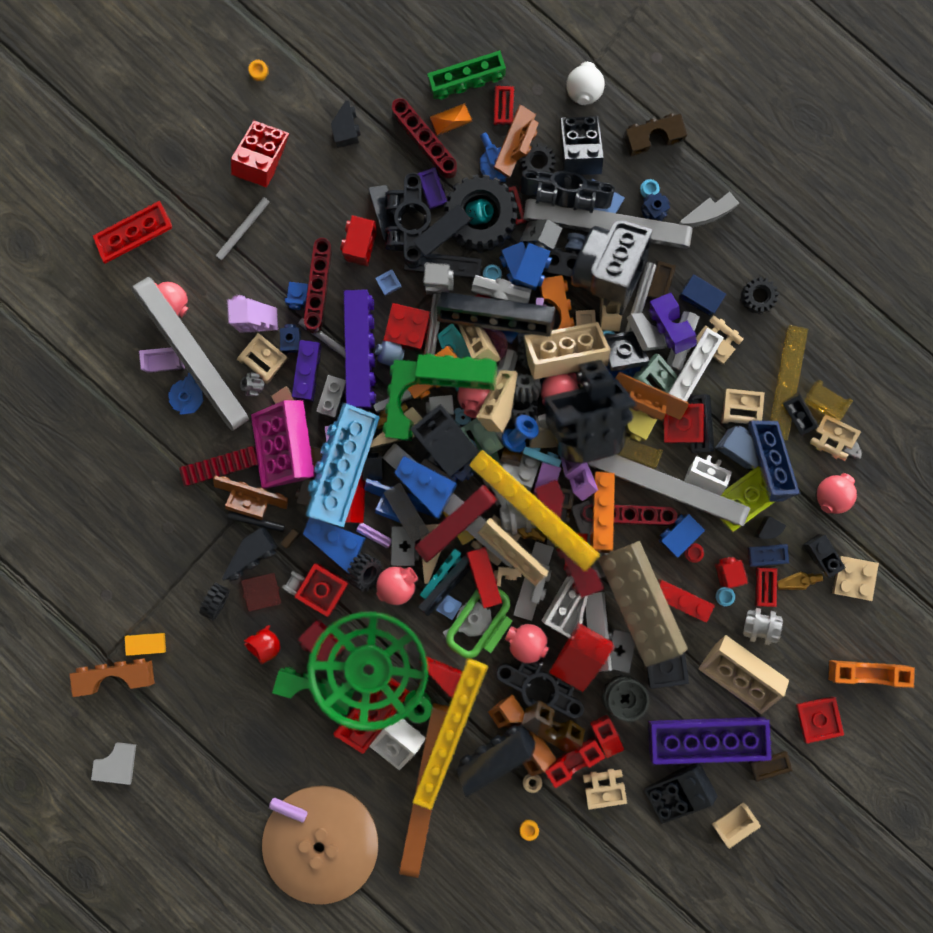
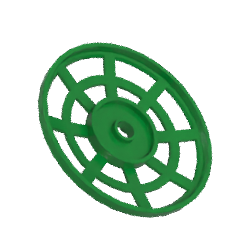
(365, 682)

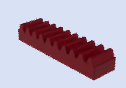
(219, 466)

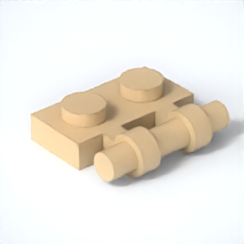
(725, 349)
(838, 432)
(605, 795)

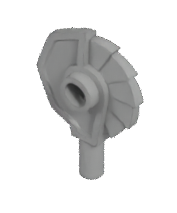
(476, 621)

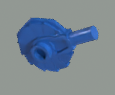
(489, 158)
(186, 396)

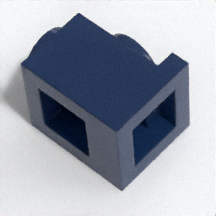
(293, 345)

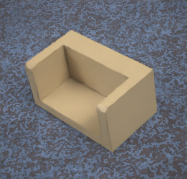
(736, 825)

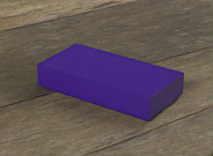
(432, 188)

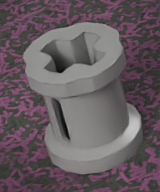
(294, 583)

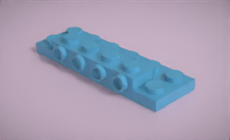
(341, 464)

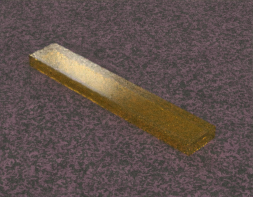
(789, 376)

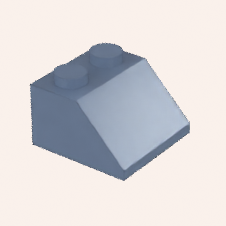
(739, 447)

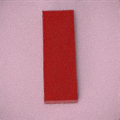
(484, 577)

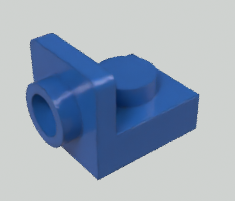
(296, 295)

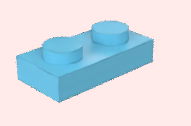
(549, 458)

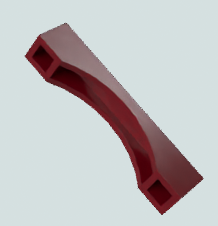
(586, 581)

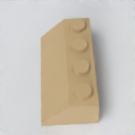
(565, 350)
(744, 675)

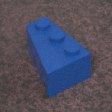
(426, 484)
(335, 541)

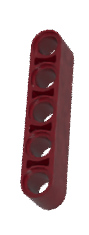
(420, 130)
(317, 276)
(637, 515)
(455, 523)

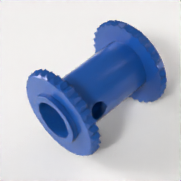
(515, 438)

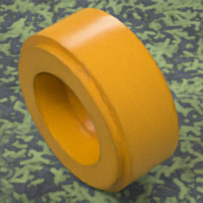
(258, 70)
(529, 830)

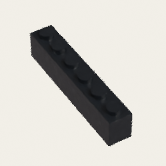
(496, 314)

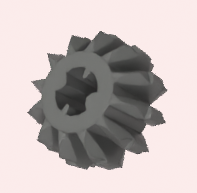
(527, 389)

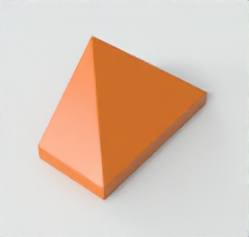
(450, 119)

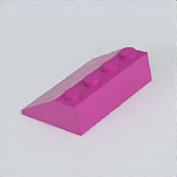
(282, 444)

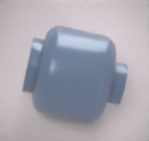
(388, 352)

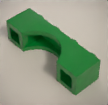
(397, 424)
(290, 682)

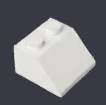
(398, 743)

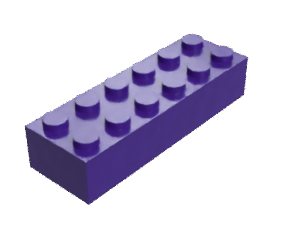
(359, 349)
(709, 740)

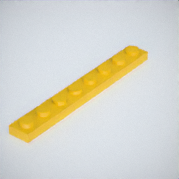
(534, 510)
(449, 734)

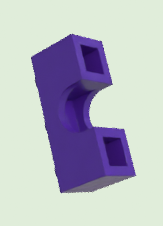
(677, 335)
(305, 373)

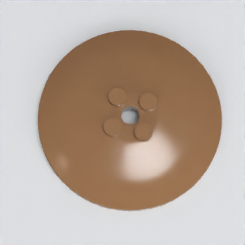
(344, 830)

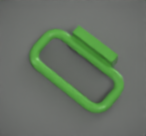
(491, 635)

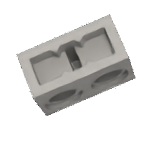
(332, 397)

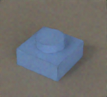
(388, 282)
(449, 607)

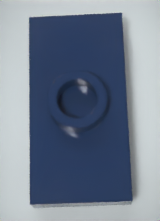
(768, 555)

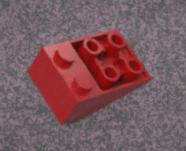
(258, 154)

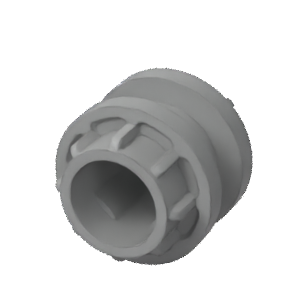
(513, 519)
(763, 626)

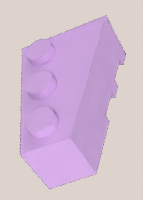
(251, 315)

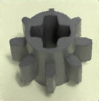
(252, 384)

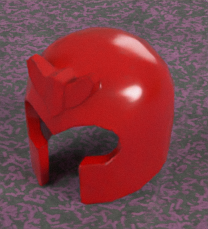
(263, 645)

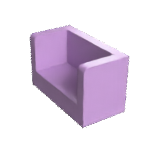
(160, 360)

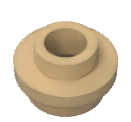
(532, 788)

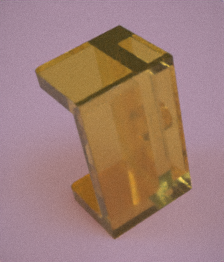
(827, 401)
(641, 453)

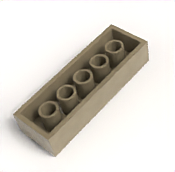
(643, 604)

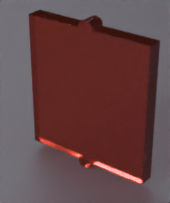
(261, 592)

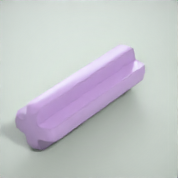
(374, 535)
(288, 809)

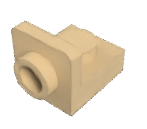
(510, 574)

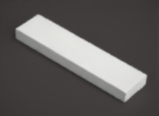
(696, 364)

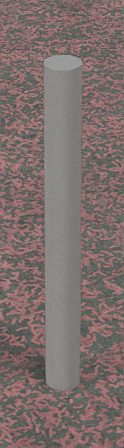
(242, 228)
(326, 339)

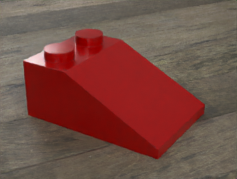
(582, 657)
(445, 675)

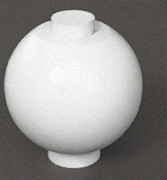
(585, 84)

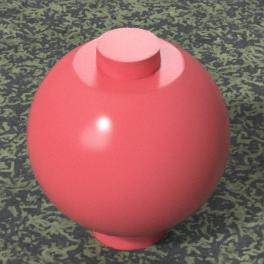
(175, 296)
(559, 384)
(471, 400)
(837, 493)
(396, 585)
(527, 643)

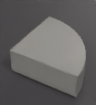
(855, 452)

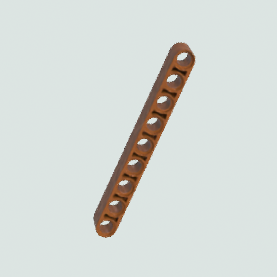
(420, 815)

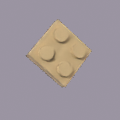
(856, 579)

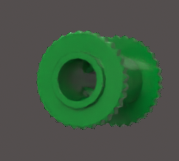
(422, 713)

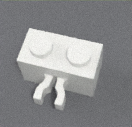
(708, 475)

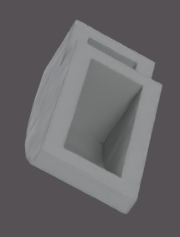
(710, 211)

